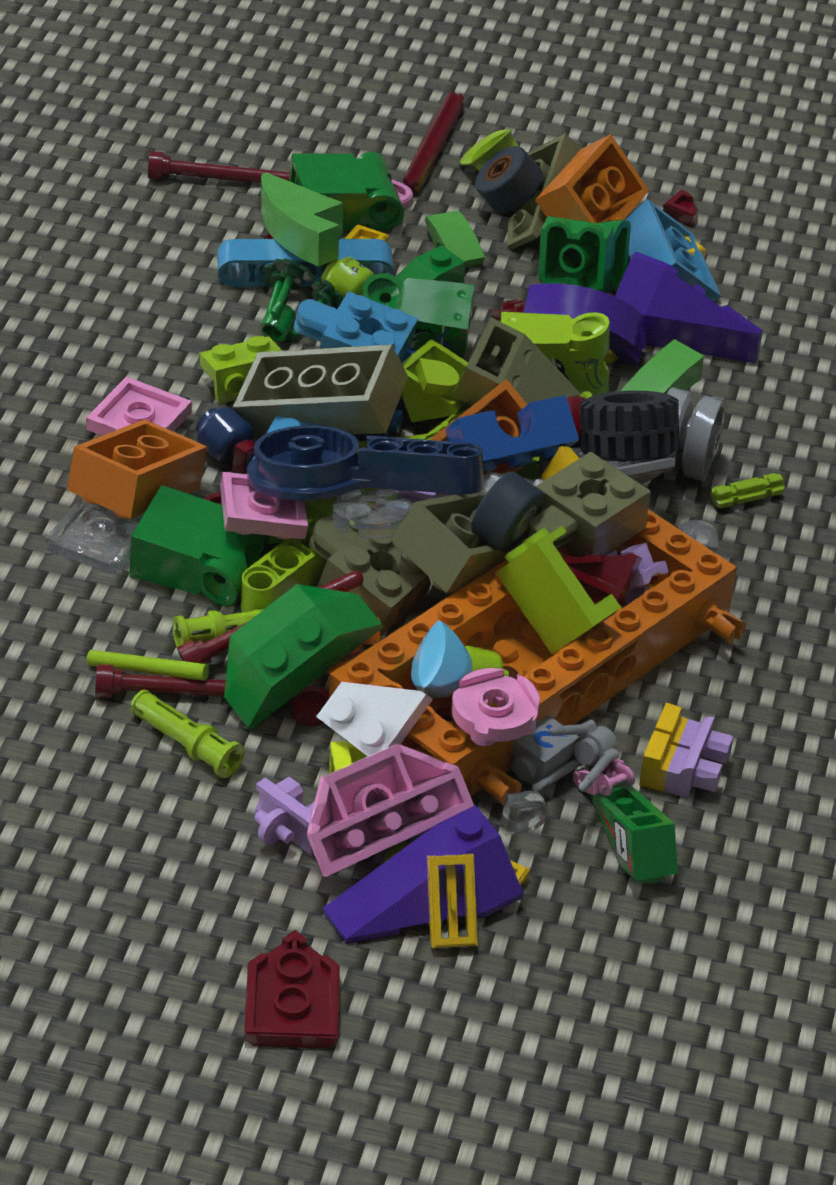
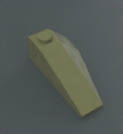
(528, 220)

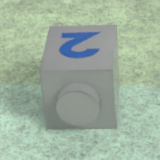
(541, 753)

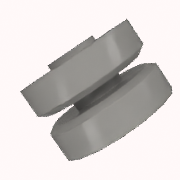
(697, 434)

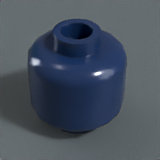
(221, 431)

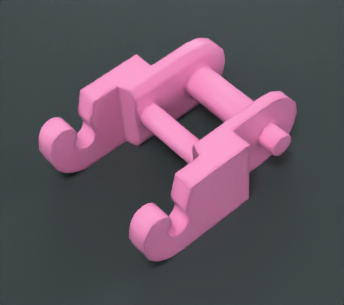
(615, 774)

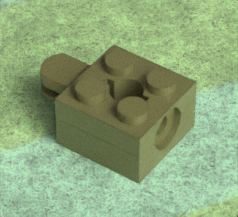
(594, 505)
(385, 592)

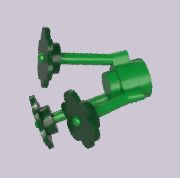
(284, 276)

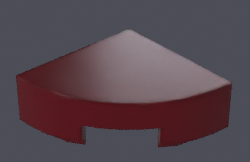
(682, 208)
(243, 456)

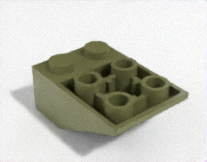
(511, 356)

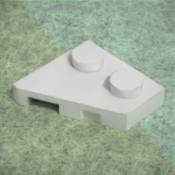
(373, 715)

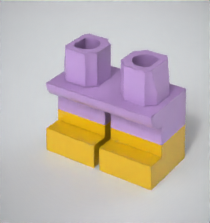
(678, 751)

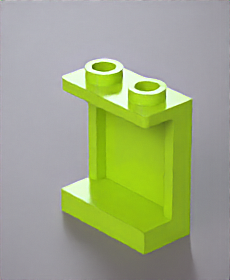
(550, 591)

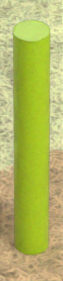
(149, 665)

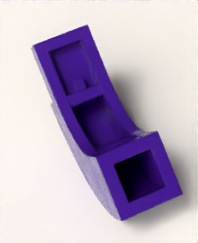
(626, 334)

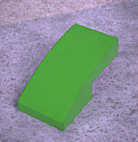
(456, 235)

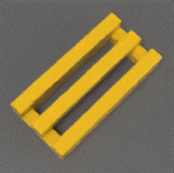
(434, 900)

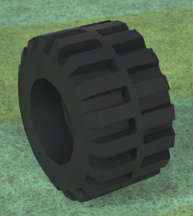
(630, 425)

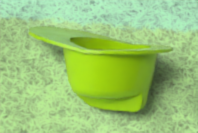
(488, 147)

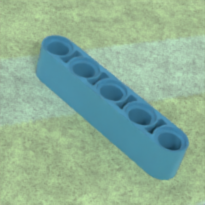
(243, 259)

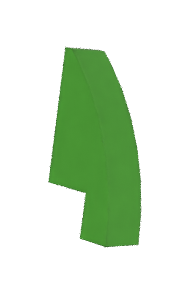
(301, 219)
(671, 367)

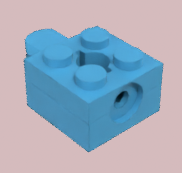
(356, 324)

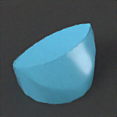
(440, 662)

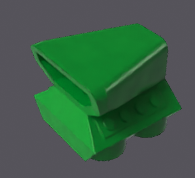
(584, 253)

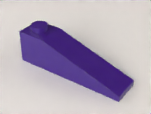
(683, 313)
(398, 889)

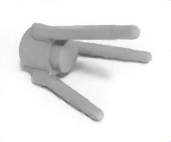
(594, 748)

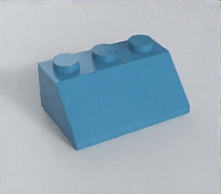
(663, 238)

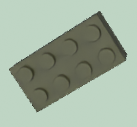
(324, 387)
(441, 543)

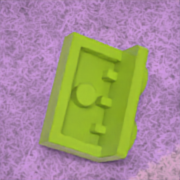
(230, 364)

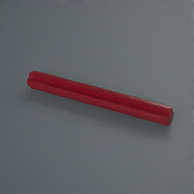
(433, 141)

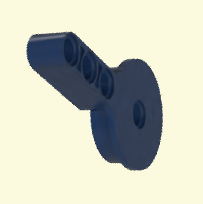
(327, 463)

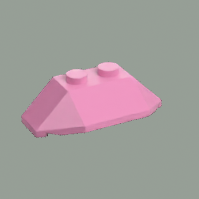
(381, 804)

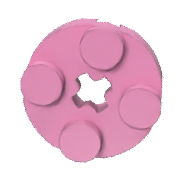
(493, 724)

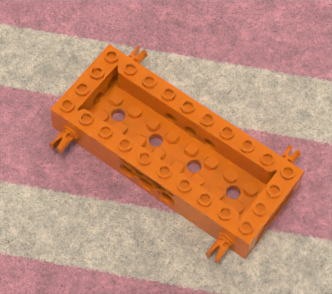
(577, 677)

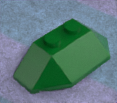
(292, 647)

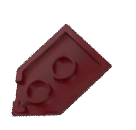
(292, 997)

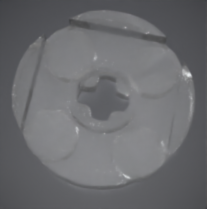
(371, 512)

